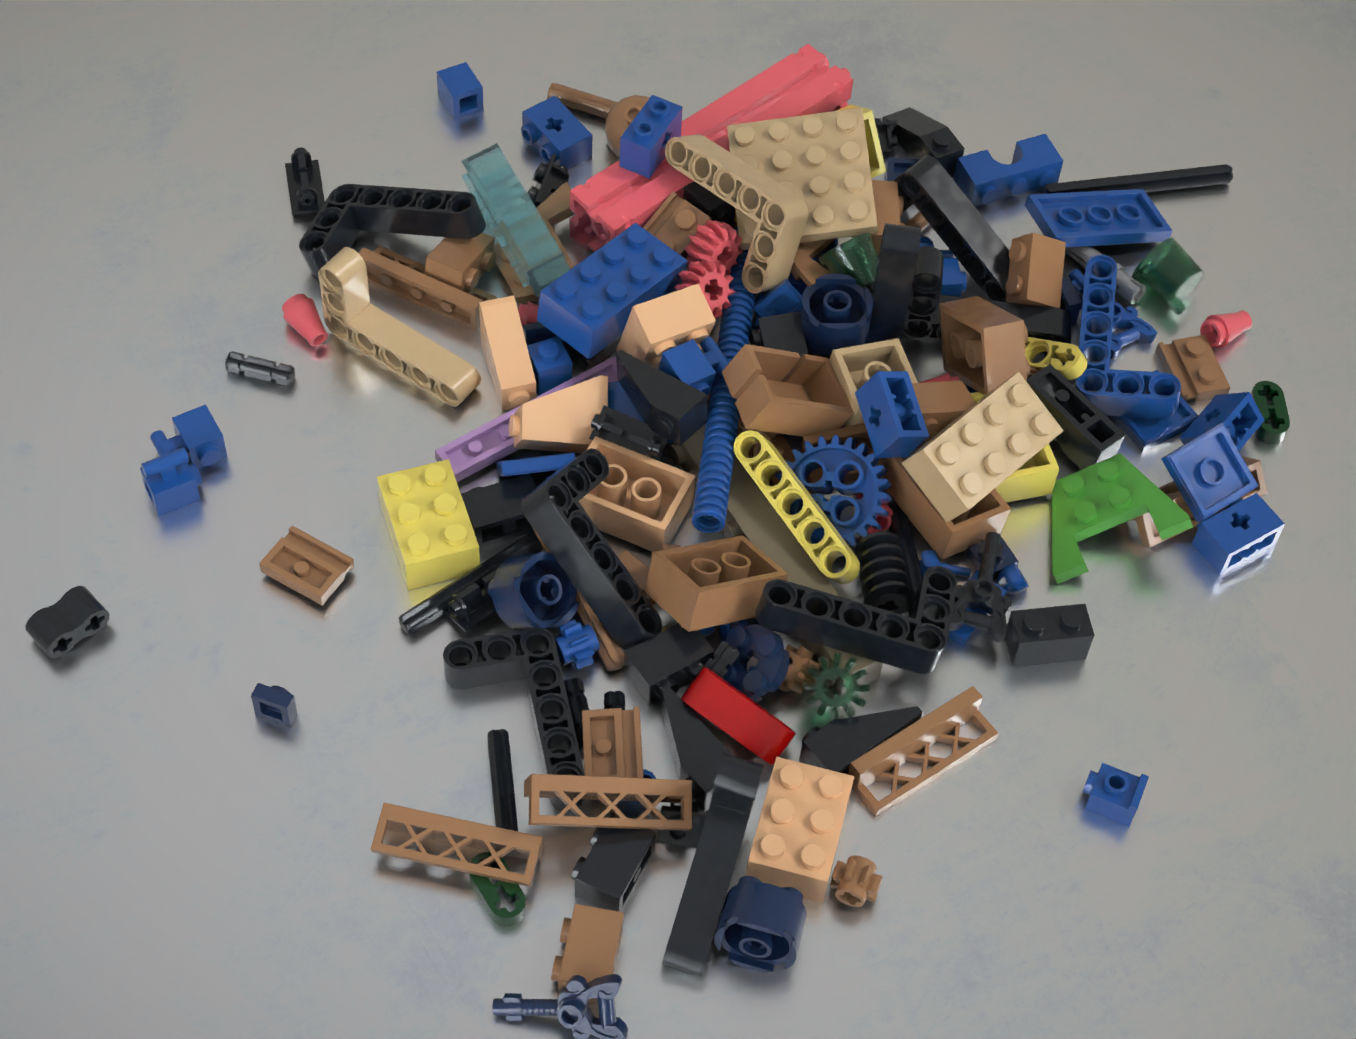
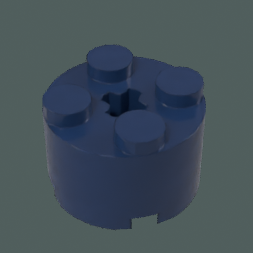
(835, 313)
(533, 592)
(761, 925)

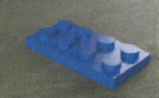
(1098, 217)

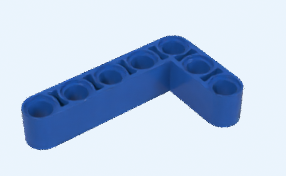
(1112, 383)

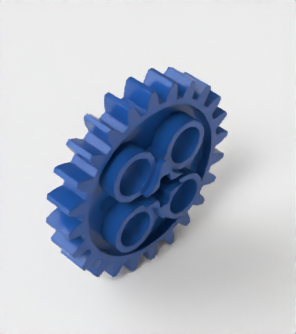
(836, 462)

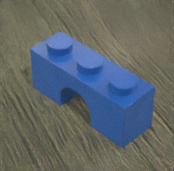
(1032, 167)

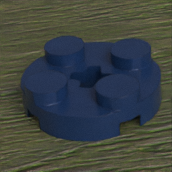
(771, 656)

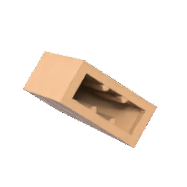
(506, 352)
(561, 418)

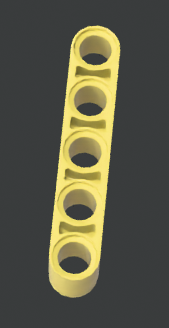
(810, 516)

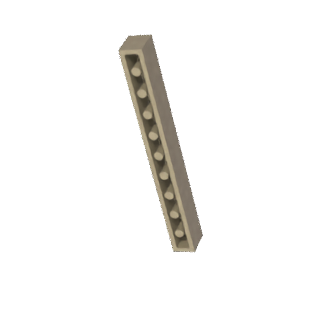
(756, 519)

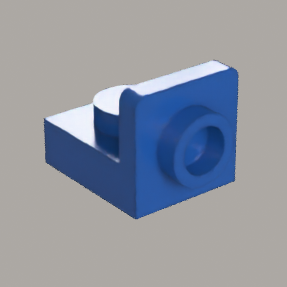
(779, 300)

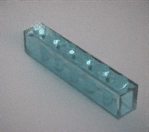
(516, 219)

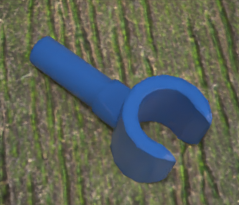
(931, 559)

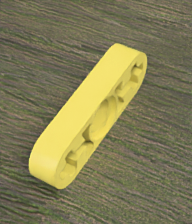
(1064, 351)

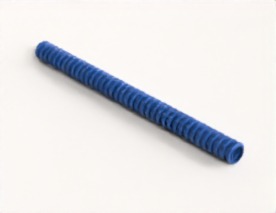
(723, 416)

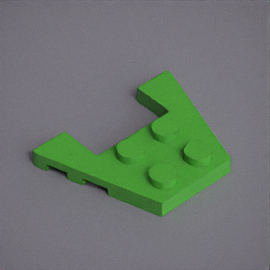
(1100, 500)

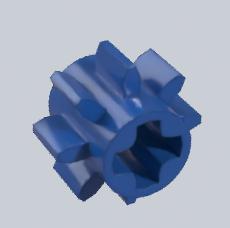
(576, 644)

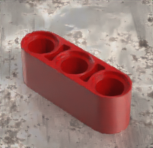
(738, 715)

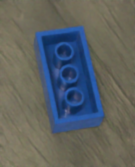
(596, 296)

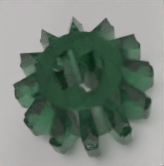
(841, 699)

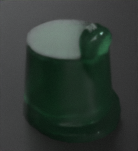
(854, 258)
(1170, 273)

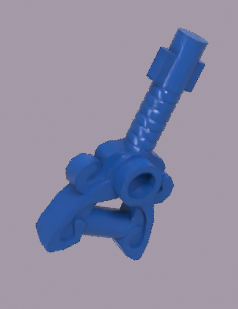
(1123, 319)

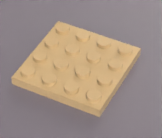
(820, 161)

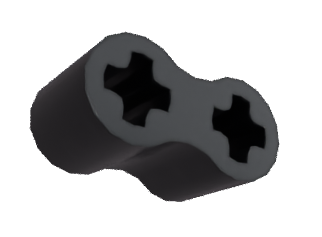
(67, 621)

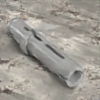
(1125, 284)

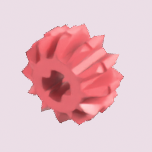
(715, 242)
(712, 282)

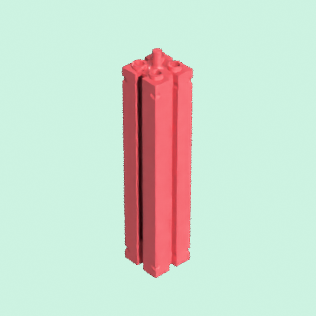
(789, 88)

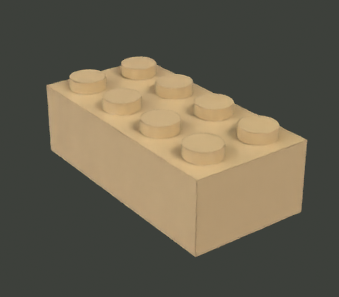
(982, 447)

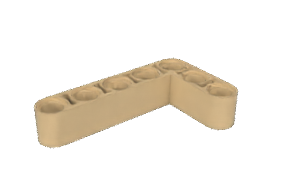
(776, 209)
(385, 338)

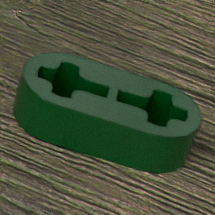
(1276, 412)
(490, 894)

